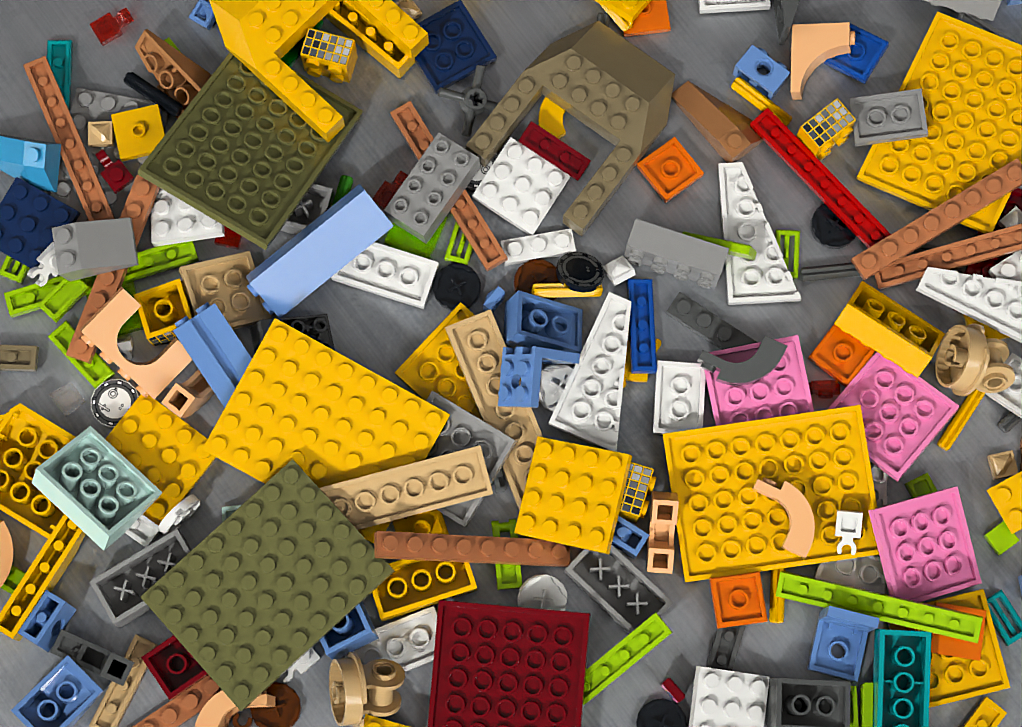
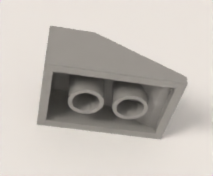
(94, 247)

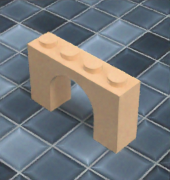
(103, 332)

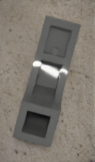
(749, 371)
(92, 657)

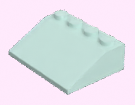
(95, 487)

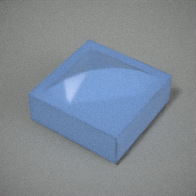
(203, 14)
(494, 299)

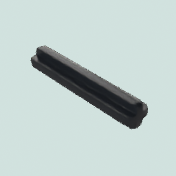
(153, 94)

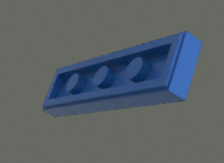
(642, 326)

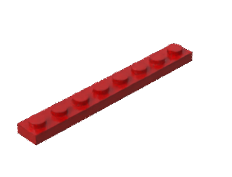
(819, 178)

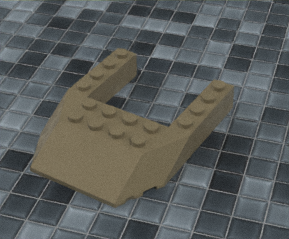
(602, 85)

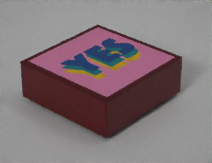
(673, 690)

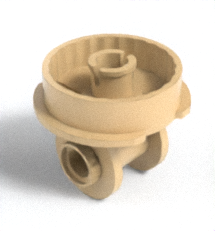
(972, 362)
(363, 689)

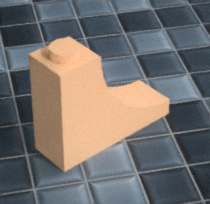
(814, 45)

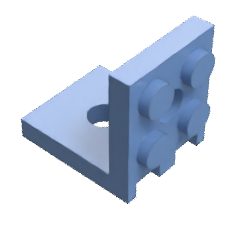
(527, 365)
(841, 628)

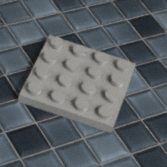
(463, 432)

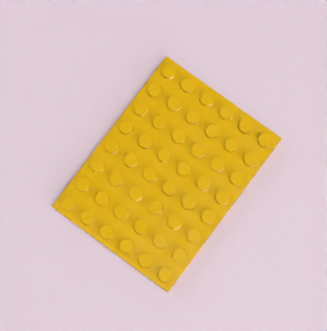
(971, 117)
(322, 414)
(736, 530)

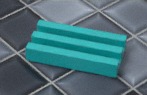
(1001, 631)

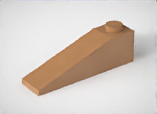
(175, 72)
(719, 123)

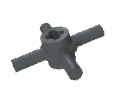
(467, 104)

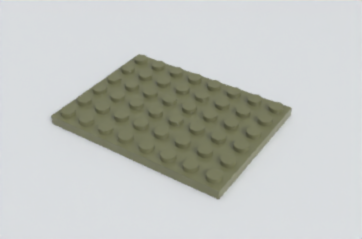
(244, 153)
(267, 585)

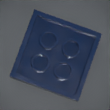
(453, 47)
(28, 221)

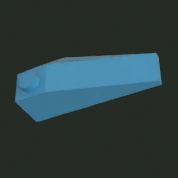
(31, 161)

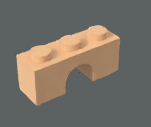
(661, 532)

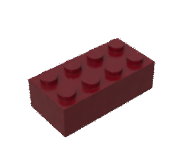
(173, 667)

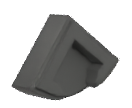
(499, 483)

